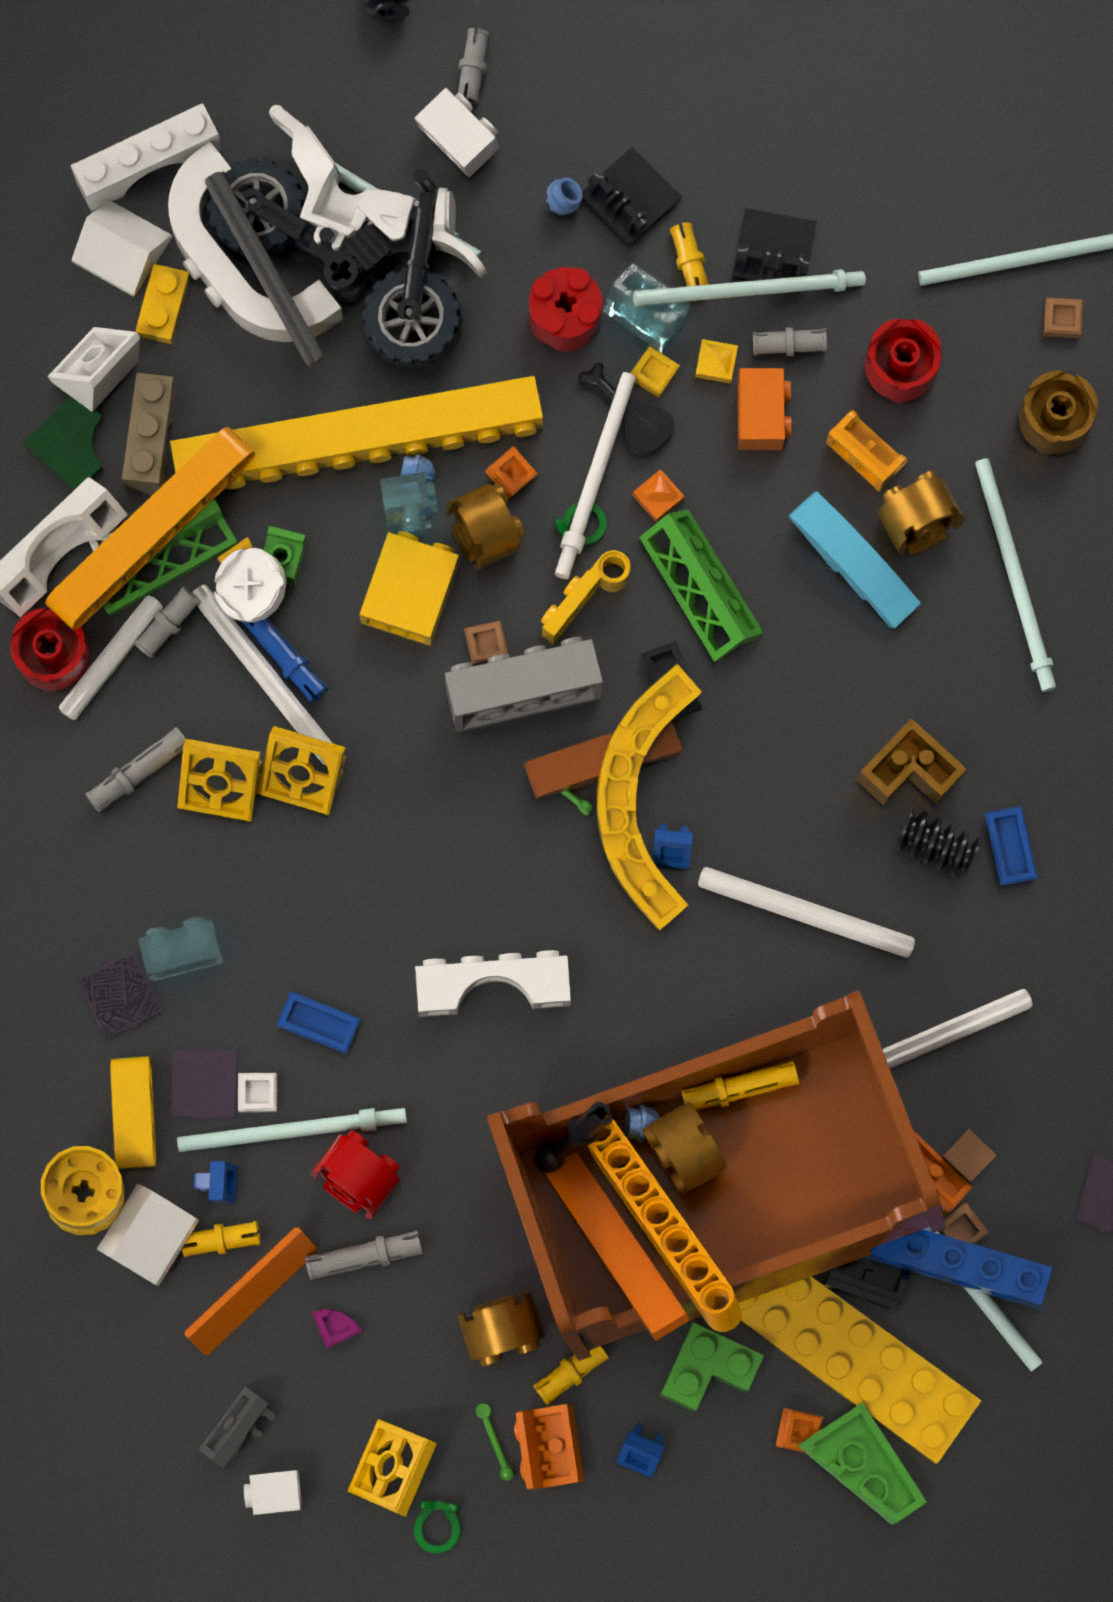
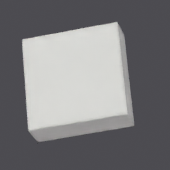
(257, 1092)

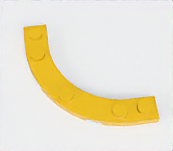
(618, 795)

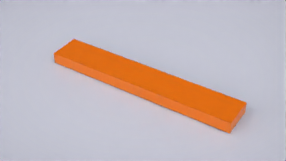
(617, 1247)

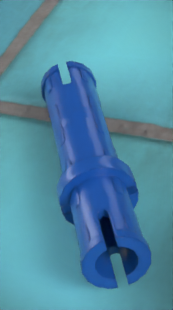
(293, 665)

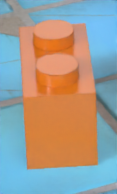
(762, 409)

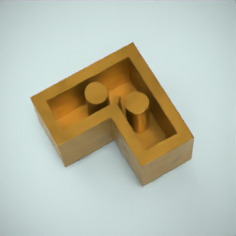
(912, 757)

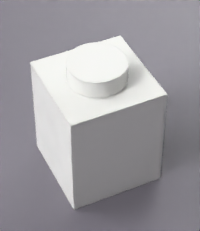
(273, 1492)

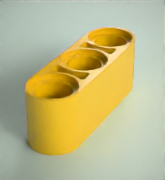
(133, 1112)

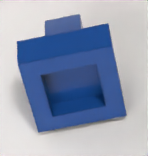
(672, 847)
(220, 1182)
(641, 1453)

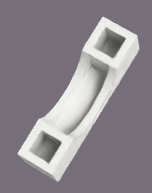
(118, 167)
(82, 517)
(540, 979)

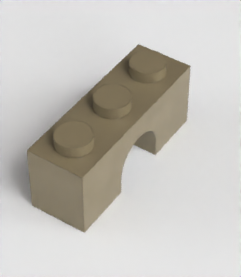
(147, 433)

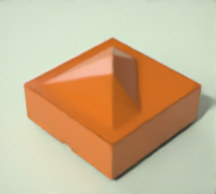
(511, 472)
(658, 495)
(796, 1428)

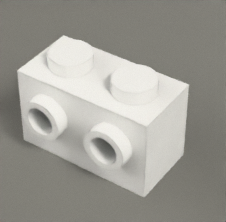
(458, 131)

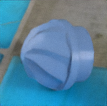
(564, 196)
(418, 464)
(638, 1119)

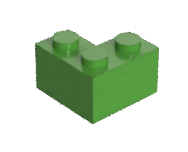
(707, 1356)

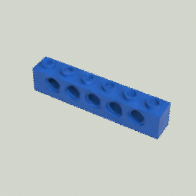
(968, 1266)

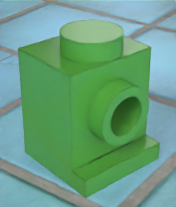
(288, 543)

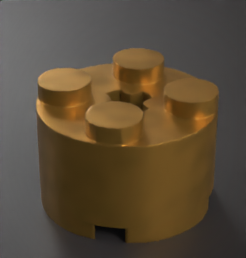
(1064, 393)
(919, 514)
(485, 525)
(685, 1148)
(501, 1327)

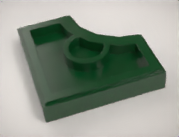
(67, 443)

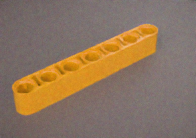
(150, 528)
(669, 1234)

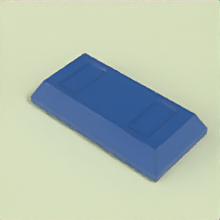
(1011, 846)
(318, 1022)

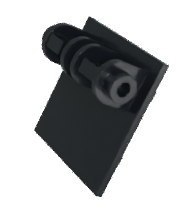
(630, 195)
(773, 246)

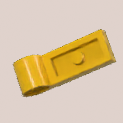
(581, 590)

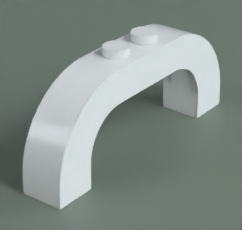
(224, 282)

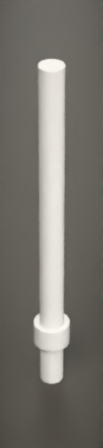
(573, 540)

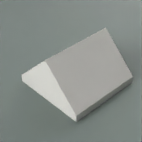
(119, 247)
(97, 365)
(148, 1234)

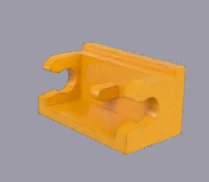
(865, 451)

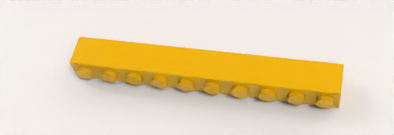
(382, 430)

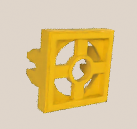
(273, 787)
(192, 800)
(363, 1479)

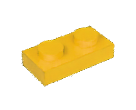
(162, 303)

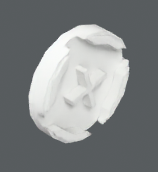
(250, 585)

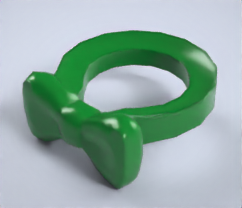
(562, 525)
(449, 1509)

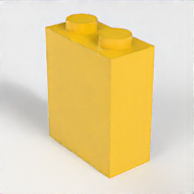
(410, 587)

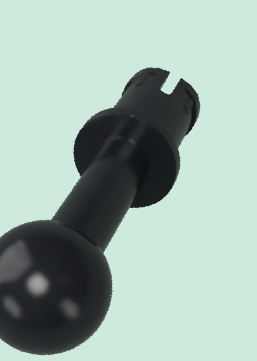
(581, 1131)

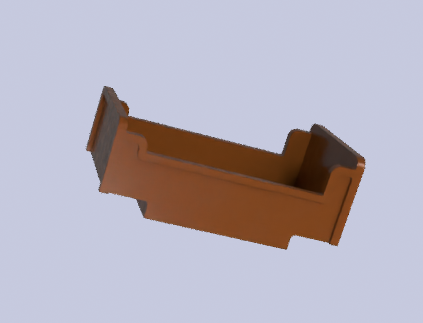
(806, 1184)

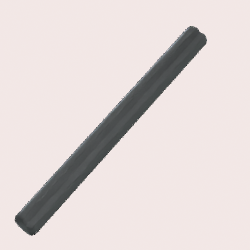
(264, 269)

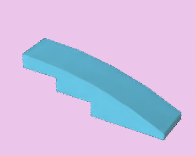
(854, 559)

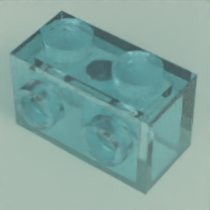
(653, 323)
(408, 503)
(180, 949)

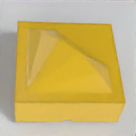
(716, 361)

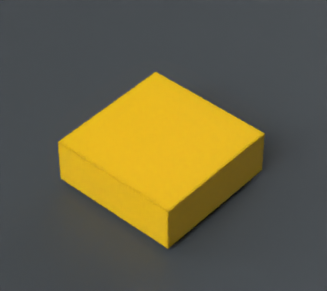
(655, 371)

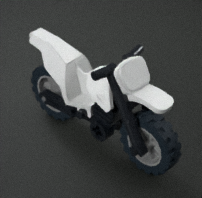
(358, 241)

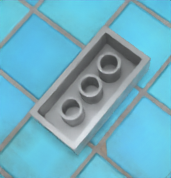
(523, 684)

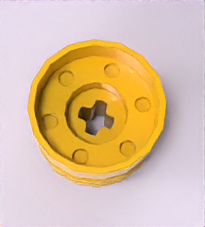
(69, 1173)

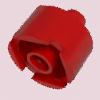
(565, 288)
(903, 339)
(44, 669)
(357, 1174)

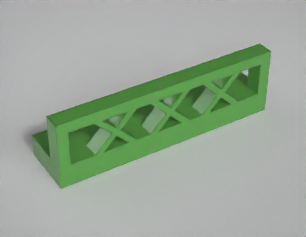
(204, 520)
(712, 582)

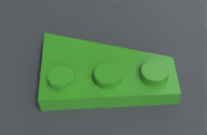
(866, 1464)

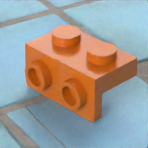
(549, 1446)

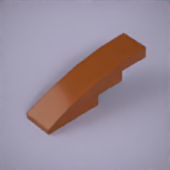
(582, 762)

